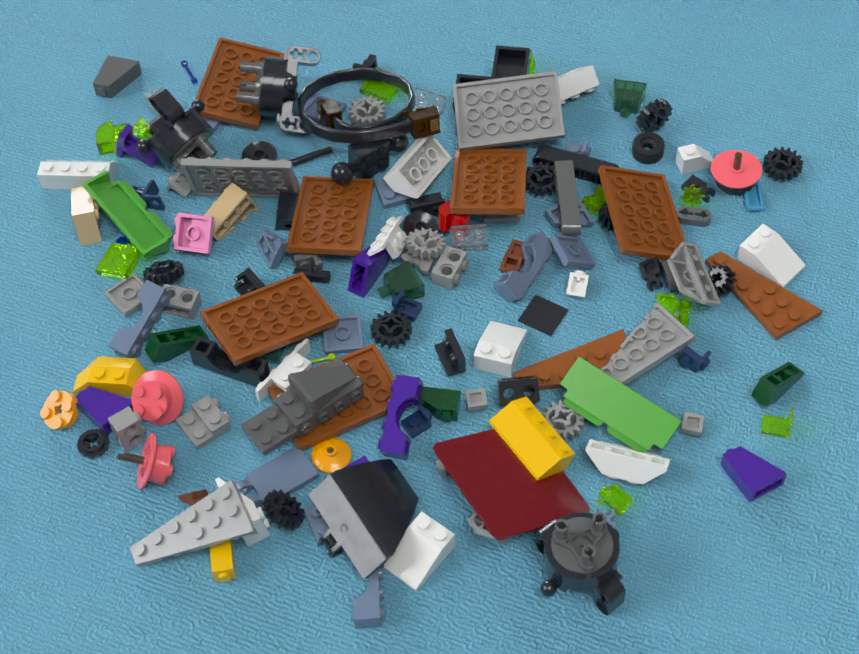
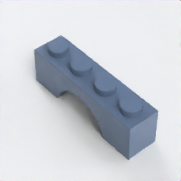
(536, 251)
(130, 340)
(367, 607)

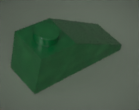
(172, 343)
(776, 384)
(442, 403)

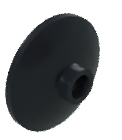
(260, 150)
(419, 220)

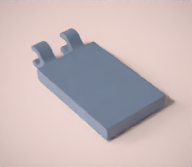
(285, 472)

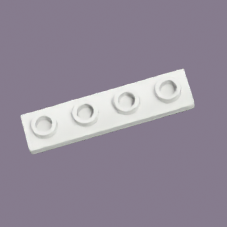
(390, 238)
(291, 364)

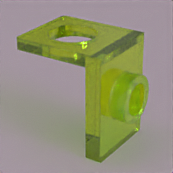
(777, 425)

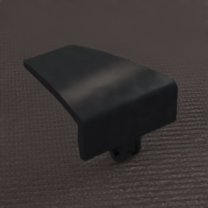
(366, 512)

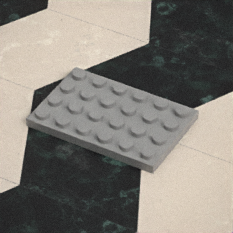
(508, 111)
(255, 177)

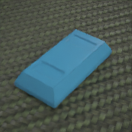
(754, 199)

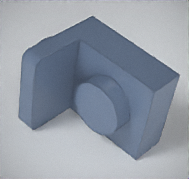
(579, 149)

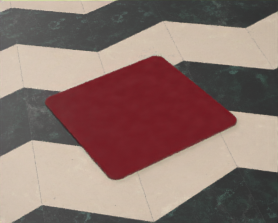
(503, 488)

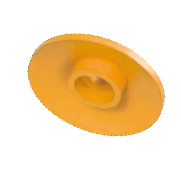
(333, 461)

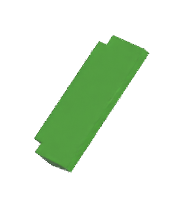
(128, 213)
(625, 411)

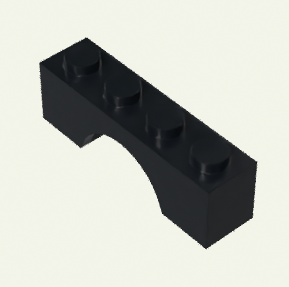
(211, 357)

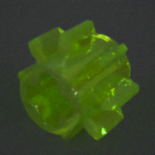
(688, 193)

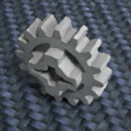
(367, 111)
(425, 243)
(562, 420)

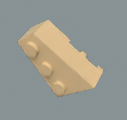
(229, 210)
(85, 216)

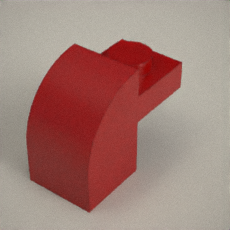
(446, 220)

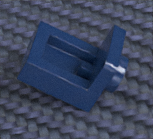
(406, 306)
(693, 360)

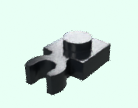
(699, 183)
(650, 272)

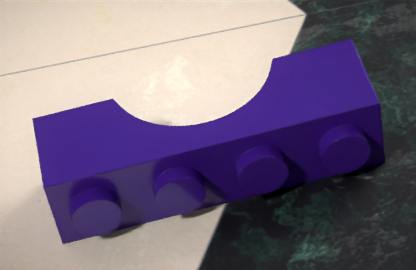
(405, 392)

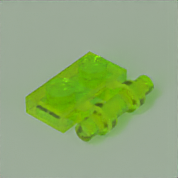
(669, 302)

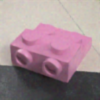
(193, 233)

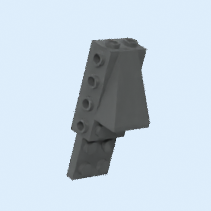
(307, 404)

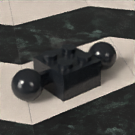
(367, 159)

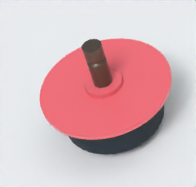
(736, 171)

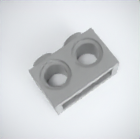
(449, 268)
(183, 302)
(127, 429)

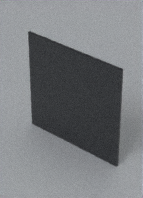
(543, 315)

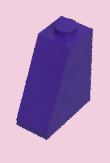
(366, 271)
(100, 405)
(751, 473)

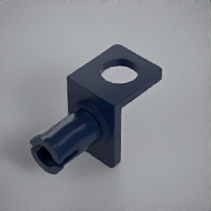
(150, 194)

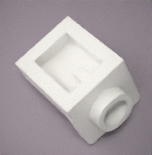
(577, 284)

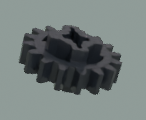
(654, 115)
(783, 163)
(540, 179)
(163, 272)
(391, 329)
(283, 510)

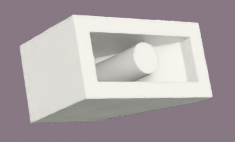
(692, 159)

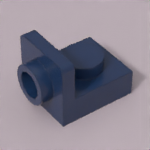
(417, 422)

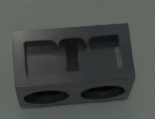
(518, 384)

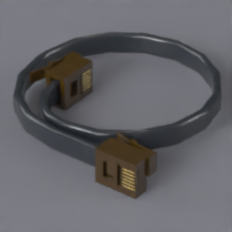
(421, 122)

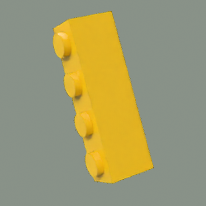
(532, 438)

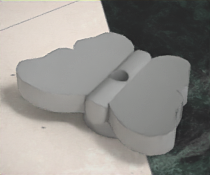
(423, 265)

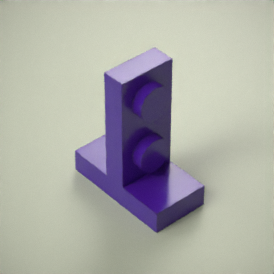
(127, 144)

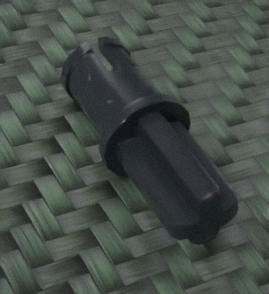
(315, 275)

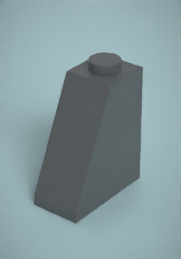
(115, 76)

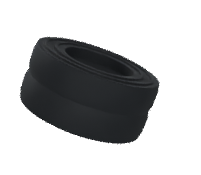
(648, 156)

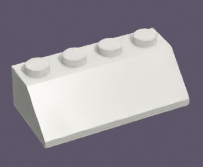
(577, 81)
(417, 167)
(71, 174)

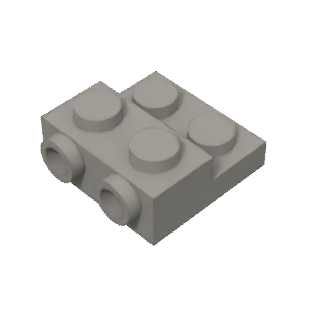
(204, 422)

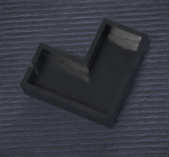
(507, 63)

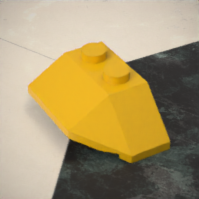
(111, 375)

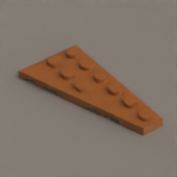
(768, 302)
(554, 369)

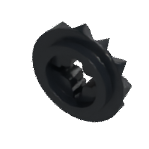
(91, 436)

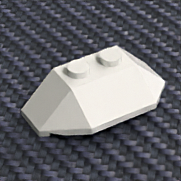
(626, 462)

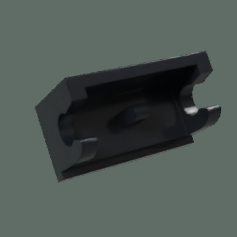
(286, 209)
(248, 283)

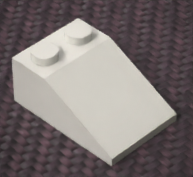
(770, 256)
(499, 348)
(258, 518)
(420, 551)

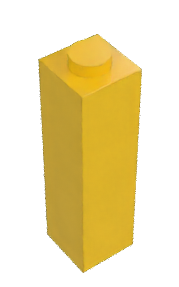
(223, 561)

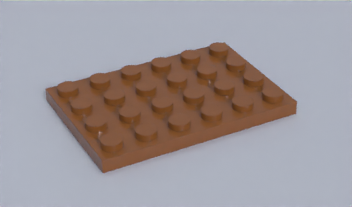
(223, 81)
(489, 182)
(641, 212)
(330, 216)
(269, 318)
(377, 381)

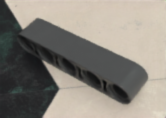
(567, 198)

